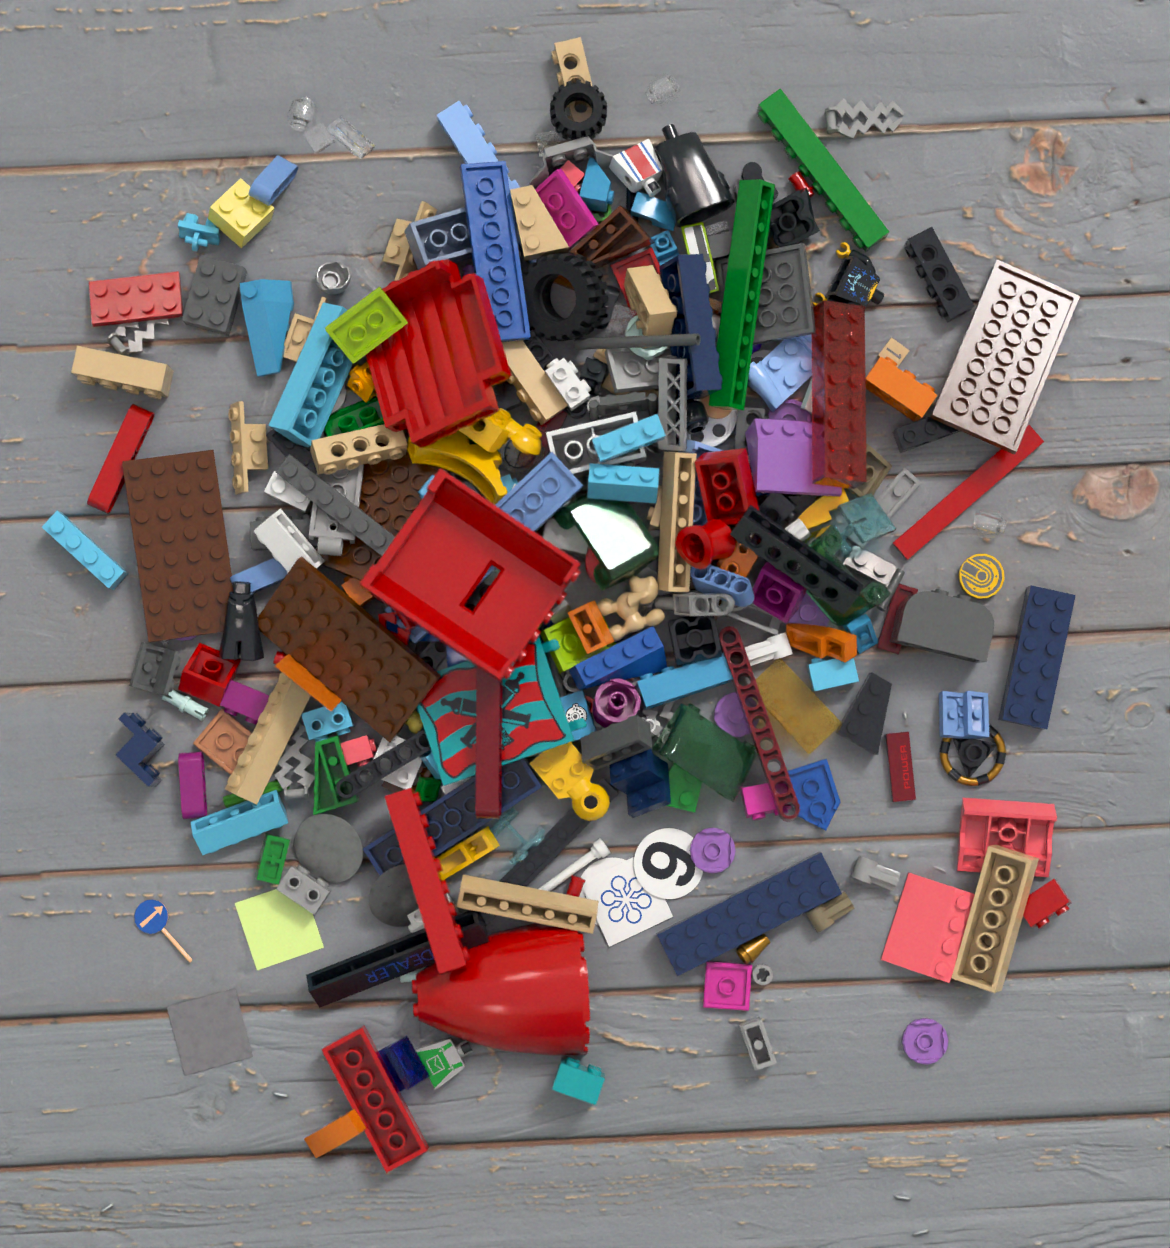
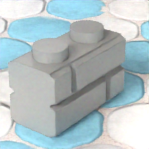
(757, 1043)

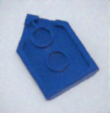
(815, 793)

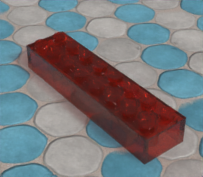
(839, 395)

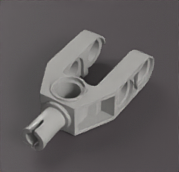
(697, 604)

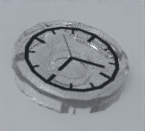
(517, 461)

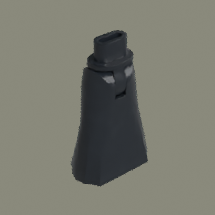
(241, 626)

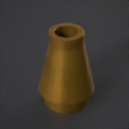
(752, 949)

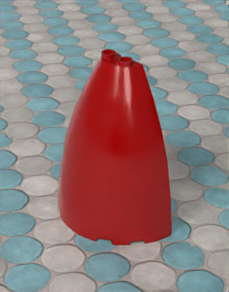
(516, 995)

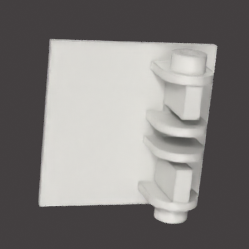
(406, 774)

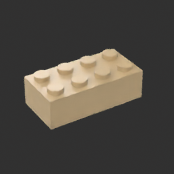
(122, 371)

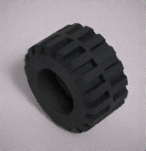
(578, 92)

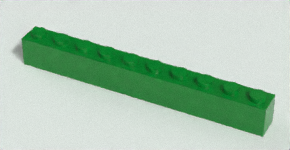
(742, 292)

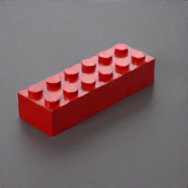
(375, 1098)

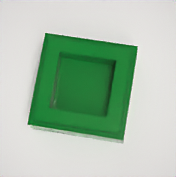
(428, 788)

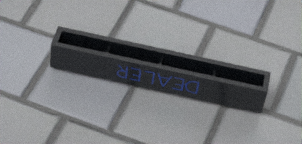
(387, 962)

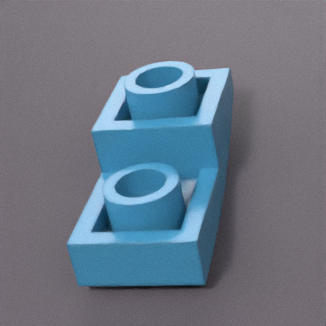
(653, 210)
(664, 247)

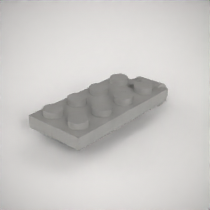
(632, 371)
(349, 485)

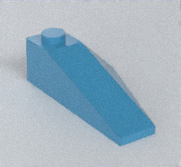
(267, 316)

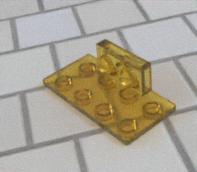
(796, 706)

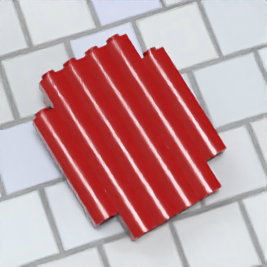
(446, 358)

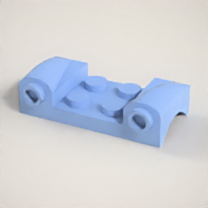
(782, 371)

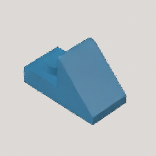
(865, 632)

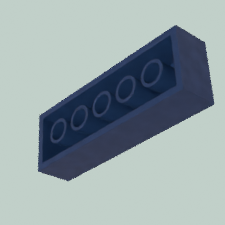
(689, 292)
(1037, 657)

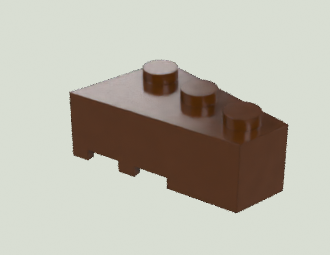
(613, 239)

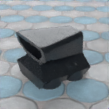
(793, 219)
(694, 639)

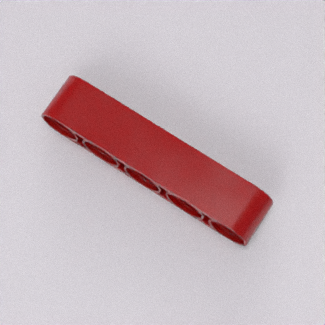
(123, 449)

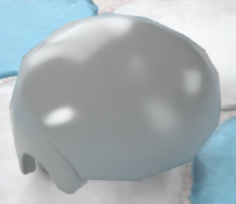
(333, 278)

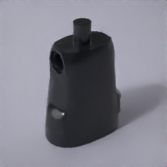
(690, 179)

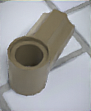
(828, 912)

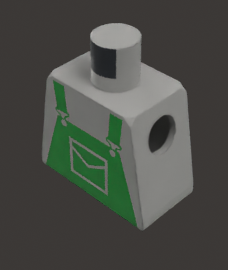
(443, 1059)

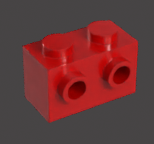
(1044, 903)

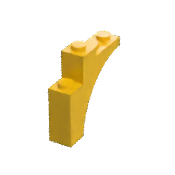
(466, 460)

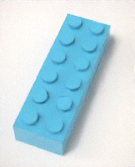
(313, 383)

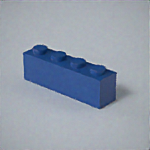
(625, 660)

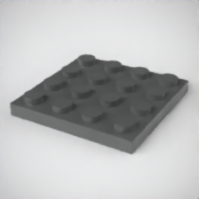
(785, 295)

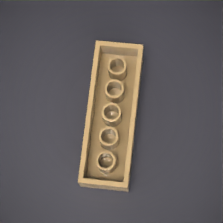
(995, 918)

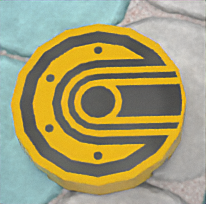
(981, 576)

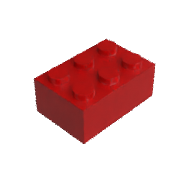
(726, 484)

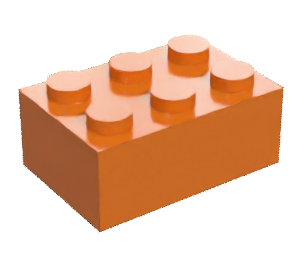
(900, 389)

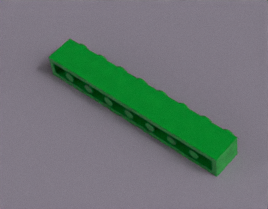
(822, 170)

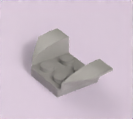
(571, 150)

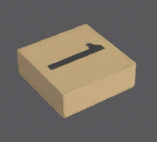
(894, 351)

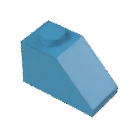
(596, 188)

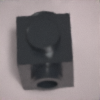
(594, 374)

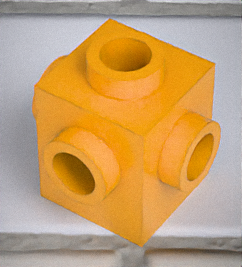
(362, 382)

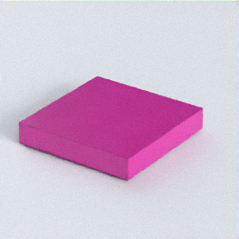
(727, 985)

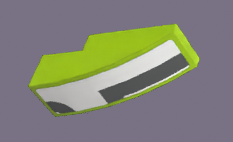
(697, 243)

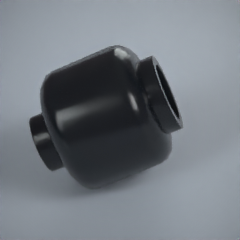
(696, 416)

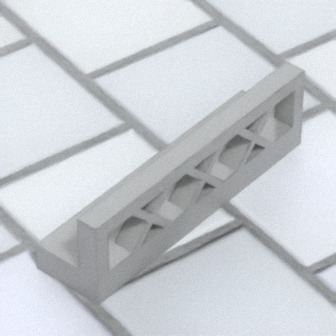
(669, 404)

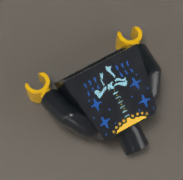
(854, 280)

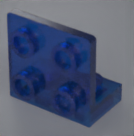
(404, 1064)

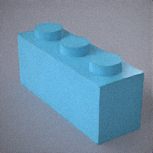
(628, 439)
(623, 483)

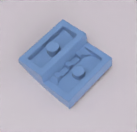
(963, 715)

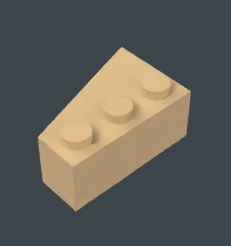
(535, 225)
(650, 301)

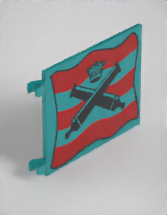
(530, 714)

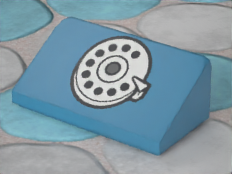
(575, 708)

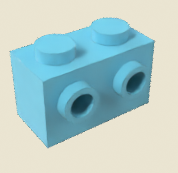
(831, 673)
(322, 722)

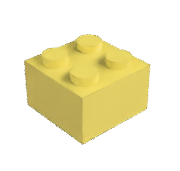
(240, 214)

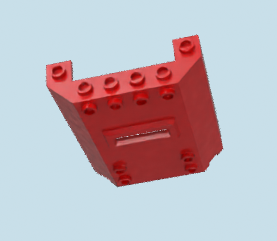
(446, 555)

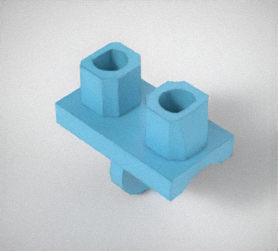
(198, 234)

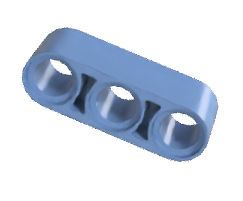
(273, 180)
(262, 575)
(719, 581)

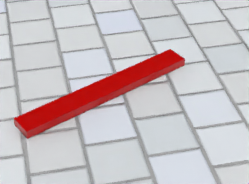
(965, 495)

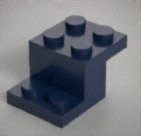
(140, 749)
(643, 780)

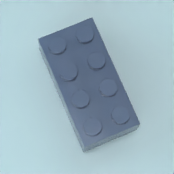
(440, 238)

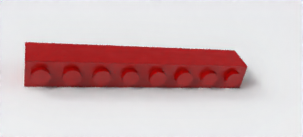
(426, 881)

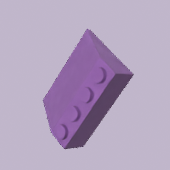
(783, 458)

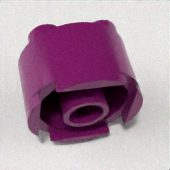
(613, 692)

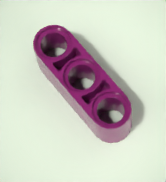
(192, 785)

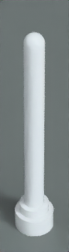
(597, 851)

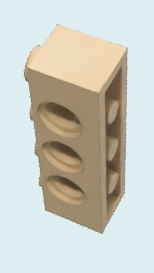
(572, 51)
(345, 444)

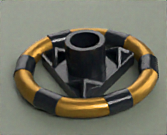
(972, 755)

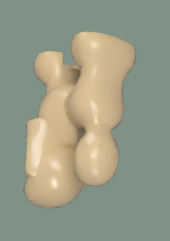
(627, 605)

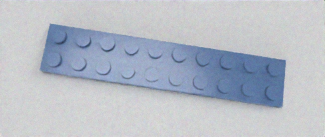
(530, 503)

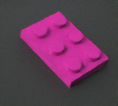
(566, 208)

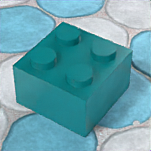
(578, 1080)

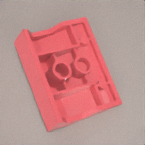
(1009, 824)
(928, 927)

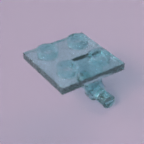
(864, 519)
(521, 852)

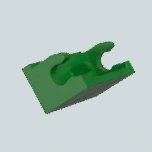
(272, 859)

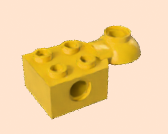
(496, 430)
(570, 777)

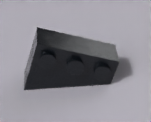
(867, 714)

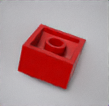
(207, 674)

